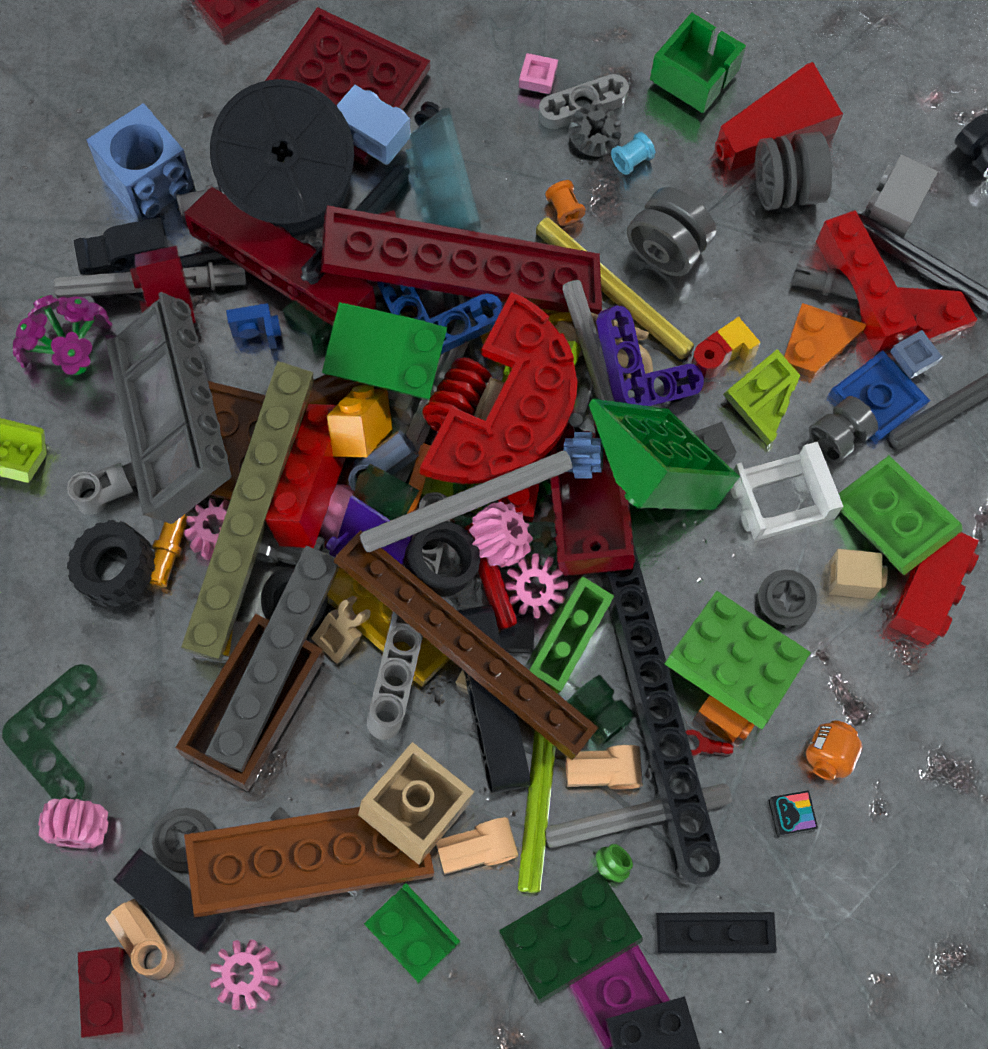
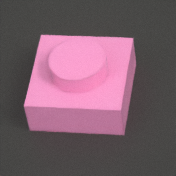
(538, 73)

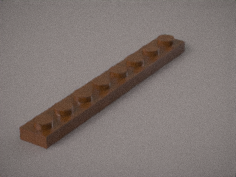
(467, 646)

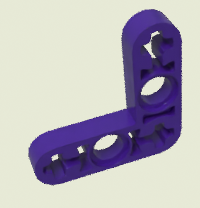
(640, 383)

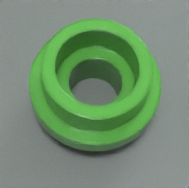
(614, 863)

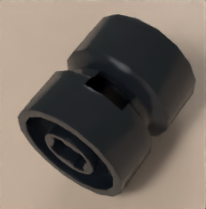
(974, 142)

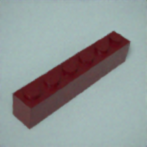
(272, 256)

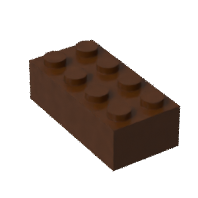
(211, 711)

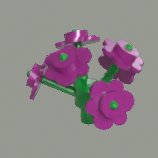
(68, 350)

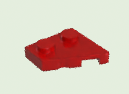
(938, 311)

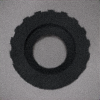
(93, 545)

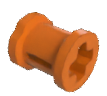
(565, 202)

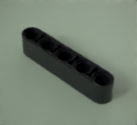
(495, 722)

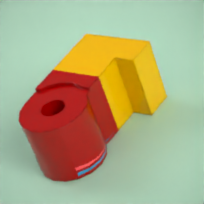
(724, 346)

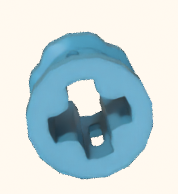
(633, 153)

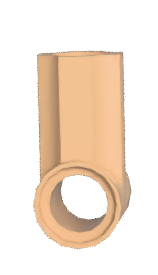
(615, 767)
(486, 844)
(139, 938)

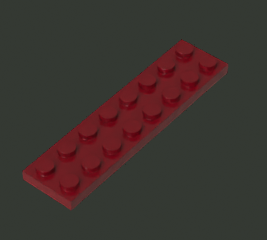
(455, 259)

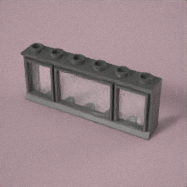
(167, 410)

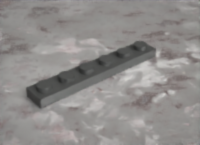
(273, 659)

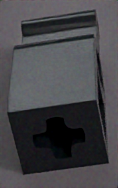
(119, 245)

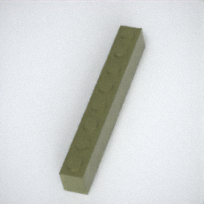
(246, 513)

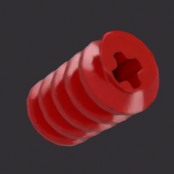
(458, 390)

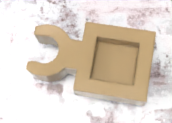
(338, 630)

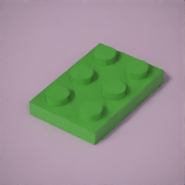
(898, 515)

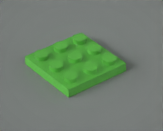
(738, 659)

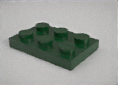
(570, 936)

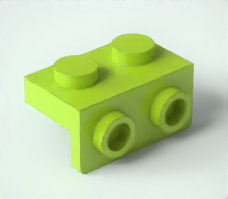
(20, 450)

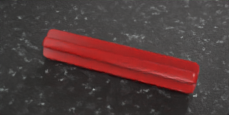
(496, 592)

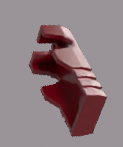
(590, 515)

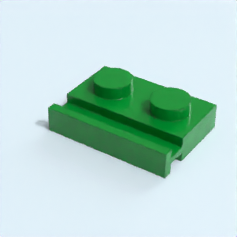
(412, 933)

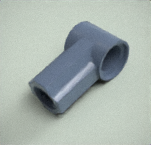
(389, 456)

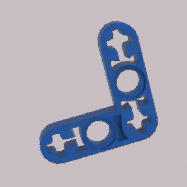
(459, 312)

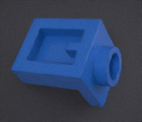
(252, 320)

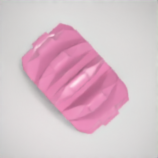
(203, 525)
(501, 534)
(527, 593)
(73, 823)
(242, 989)

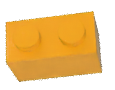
(359, 422)

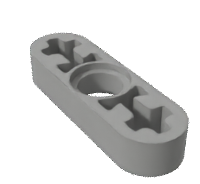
(592, 89)

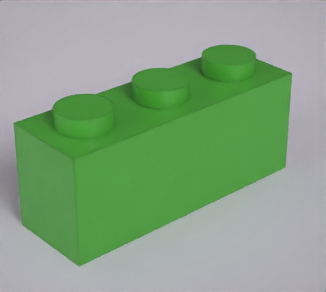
(568, 633)

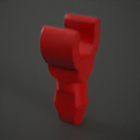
(708, 746)

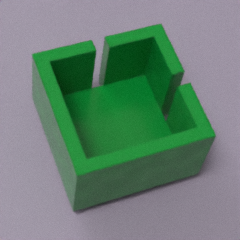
(688, 68)

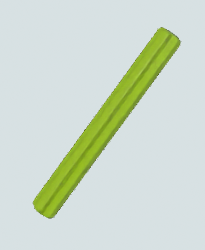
(536, 815)

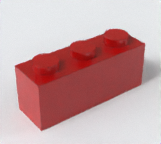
(933, 589)

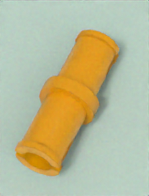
(166, 550)

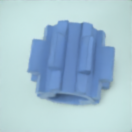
(585, 454)

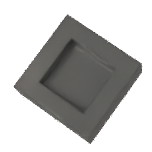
(717, 440)

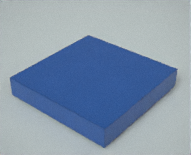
(885, 390)

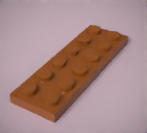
(293, 861)

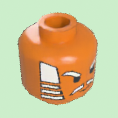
(834, 750)

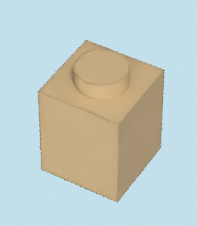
(856, 574)

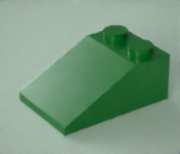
(384, 350)

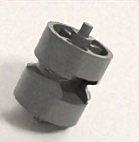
(848, 425)

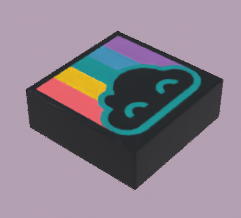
(793, 813)

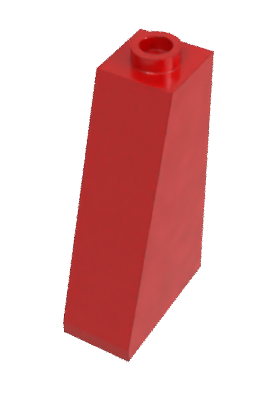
(791, 108)

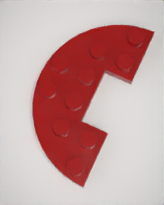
(528, 411)

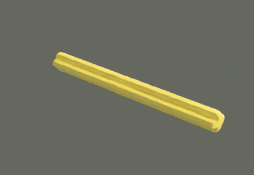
(623, 295)

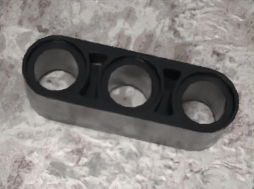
(167, 899)

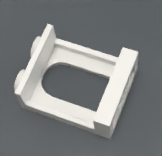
(819, 481)

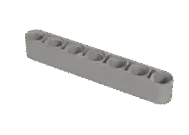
(398, 662)

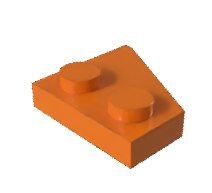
(819, 338)

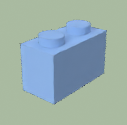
(374, 124)

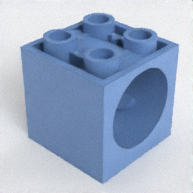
(135, 141)

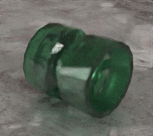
(597, 705)

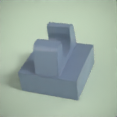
(915, 354)

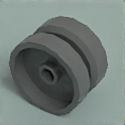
(671, 231)

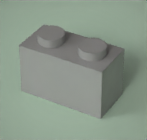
(902, 194)

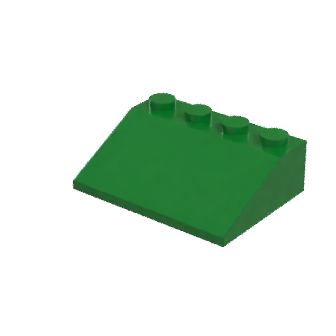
(660, 458)

